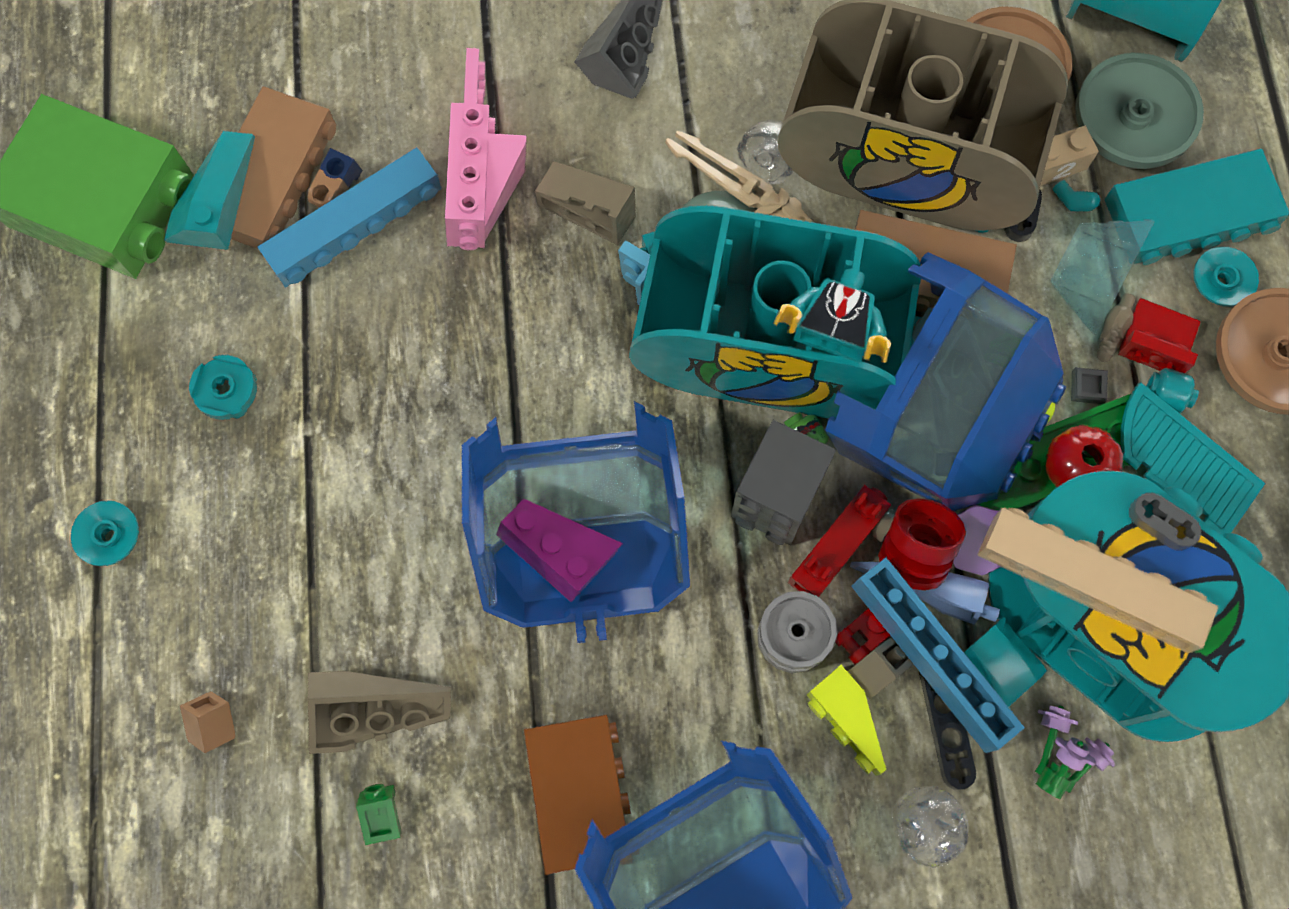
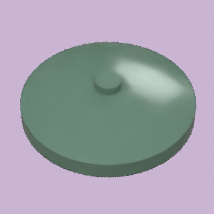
(1140, 110)

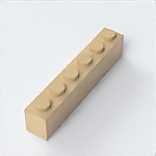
(1098, 580)

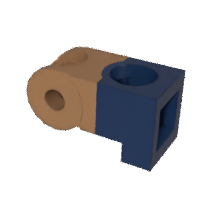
(333, 178)

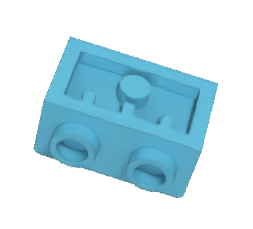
(634, 266)

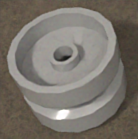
(805, 613)

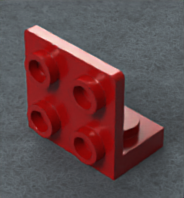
(1160, 338)

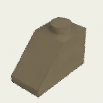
(880, 667)

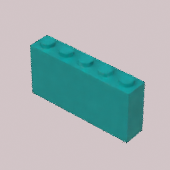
(1201, 205)

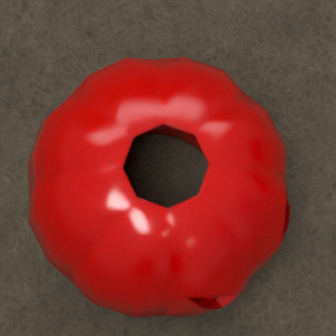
(1065, 455)

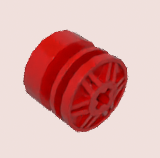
(923, 542)

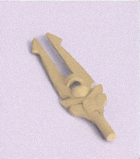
(765, 199)

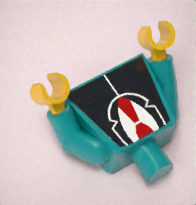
(838, 319)

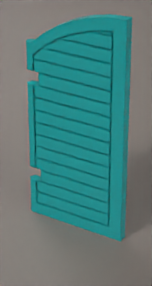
(1186, 459)

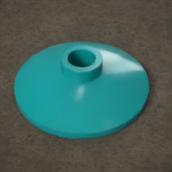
(1232, 266)
(92, 526)

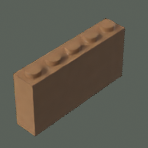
(283, 156)
(981, 255)

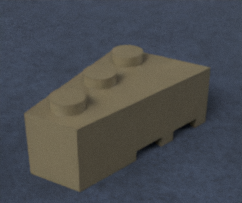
(588, 200)

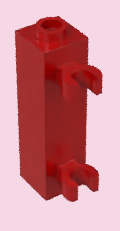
(840, 541)

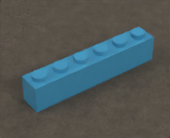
(351, 217)
(937, 657)

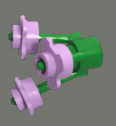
(1072, 753)

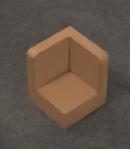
(207, 721)

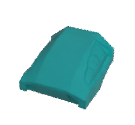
(1005, 662)

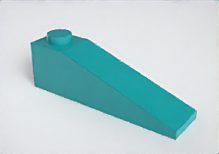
(212, 198)

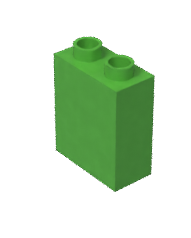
(90, 186)

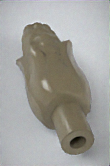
(1115, 328)

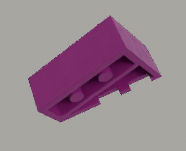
(556, 546)

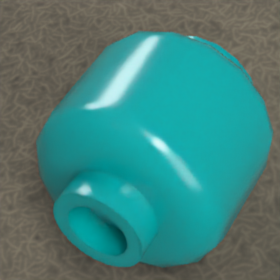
(1174, 388)

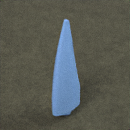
(956, 597)

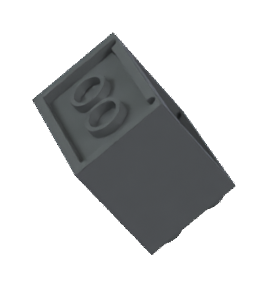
(781, 483)

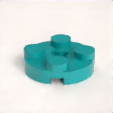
(215, 372)

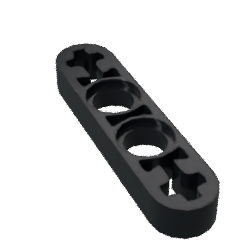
(938, 724)

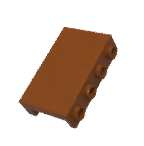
(575, 783)

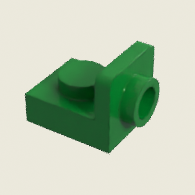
(378, 814)

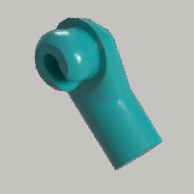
(1076, 200)

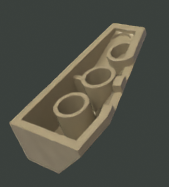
(360, 707)

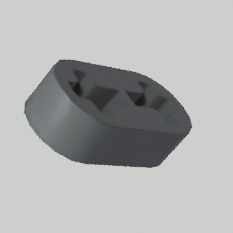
(1165, 521)

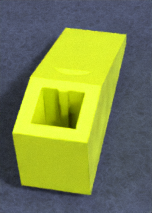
(847, 709)

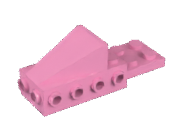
(480, 164)

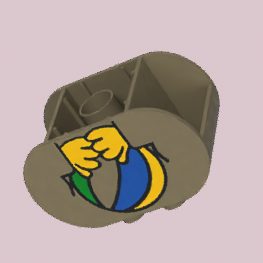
(924, 114)

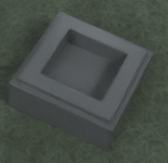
(1089, 385)

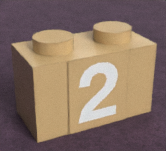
(1069, 154)

